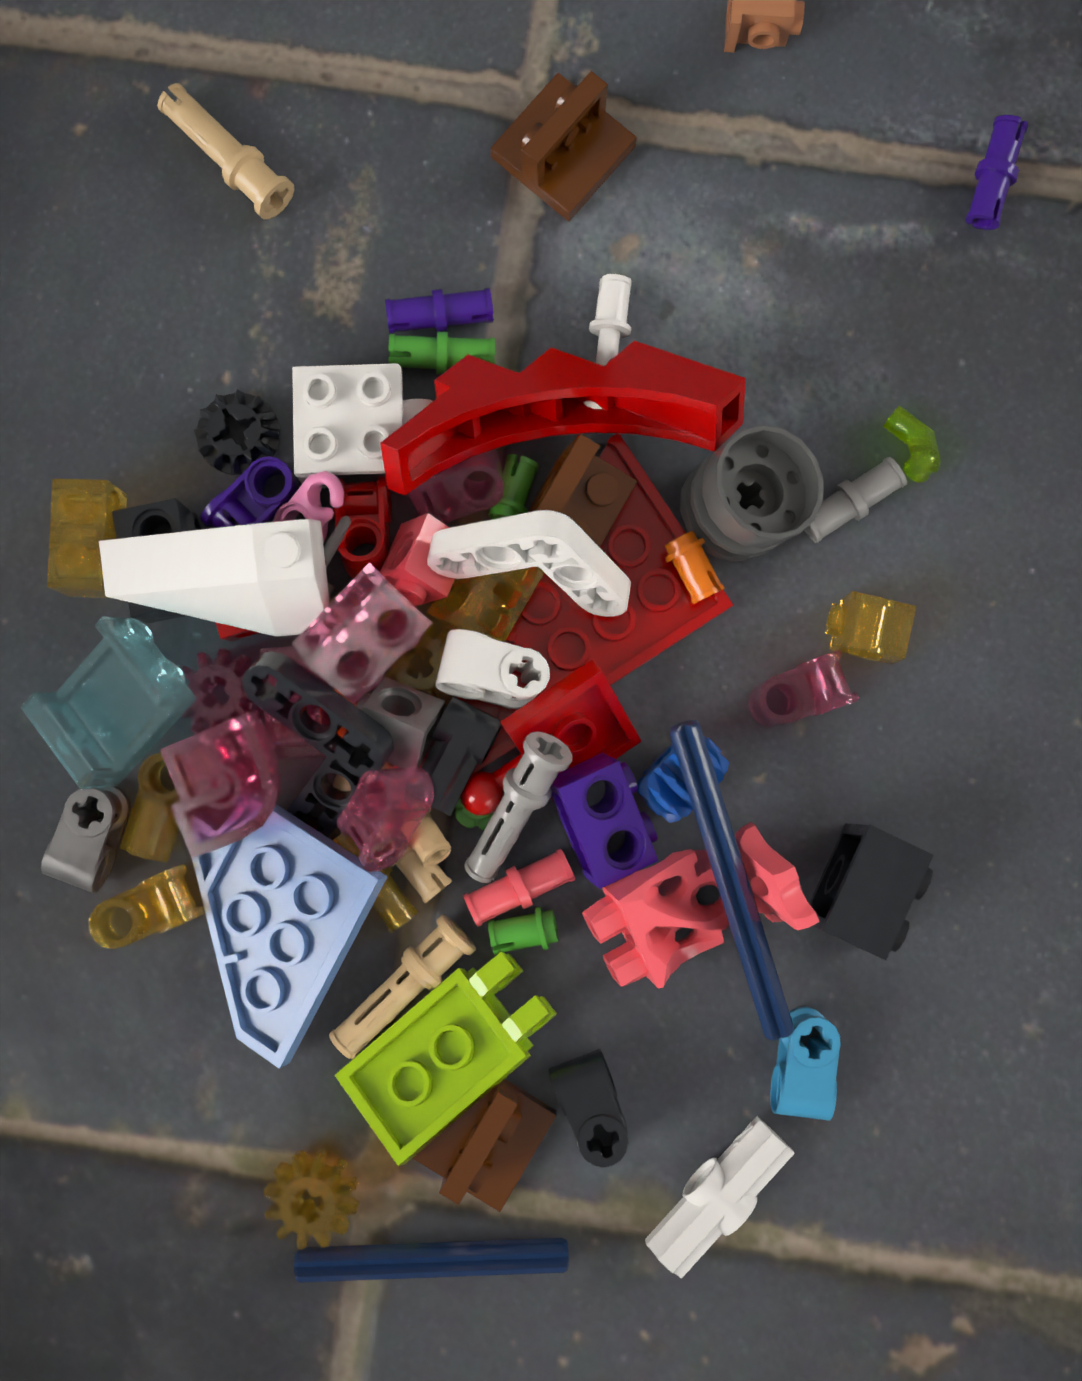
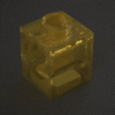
(870, 627)

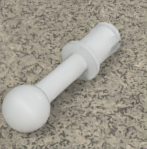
(610, 318)

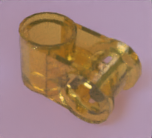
(154, 907)

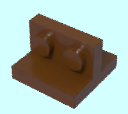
(565, 143)
(585, 489)
(489, 1145)

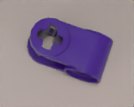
(246, 498)

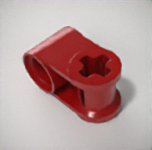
(370, 515)

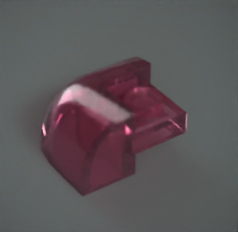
(224, 783)

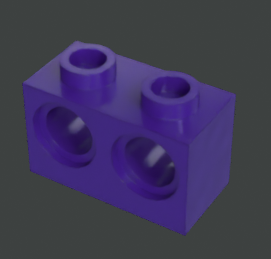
(593, 825)

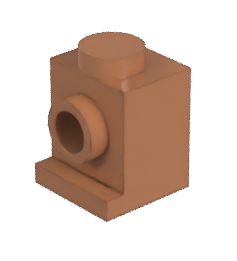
(762, 22)

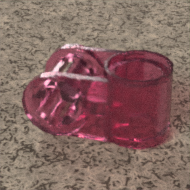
(455, 495)
(810, 689)
(386, 814)

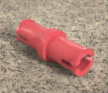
(519, 887)

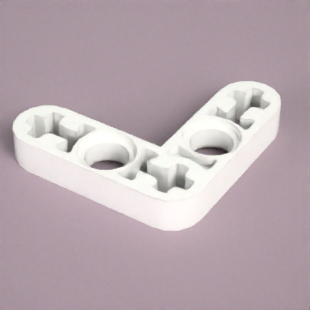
(533, 540)

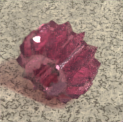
(206, 709)

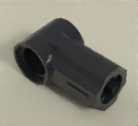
(459, 745)

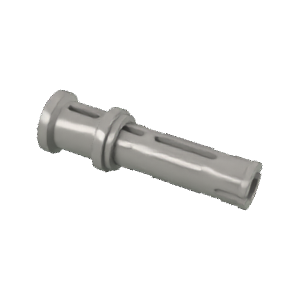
(525, 791)

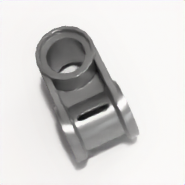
(82, 845)

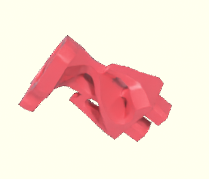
(663, 899)

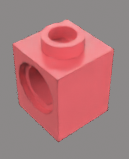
(407, 561)

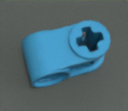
(806, 1075)

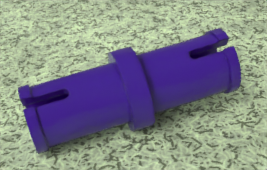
(996, 172)
(439, 310)

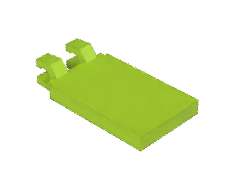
(442, 1057)

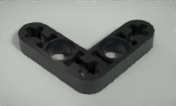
(342, 753)

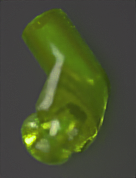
(921, 443)

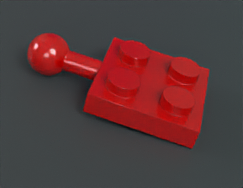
(576, 711)

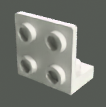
(344, 417)

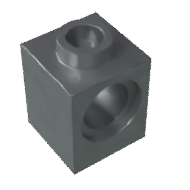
(407, 716)

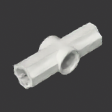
(719, 1197)

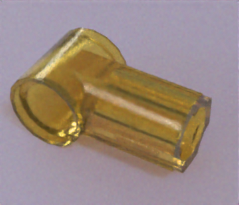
(152, 823)

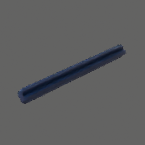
(731, 879)

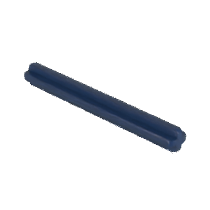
(431, 1260)

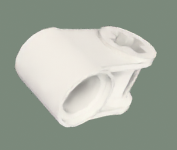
(483, 669)

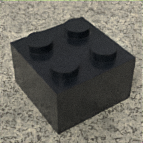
(870, 889)

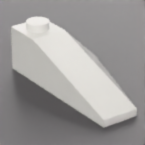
(238, 576)

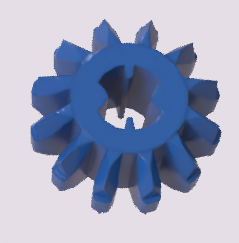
(664, 784)

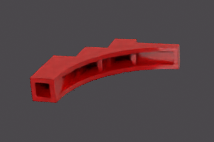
(493, 407)

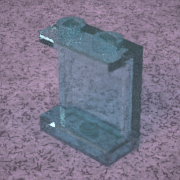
(111, 705)

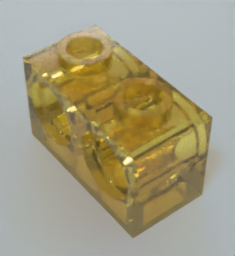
(78, 522)
(487, 602)

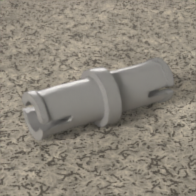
(855, 498)

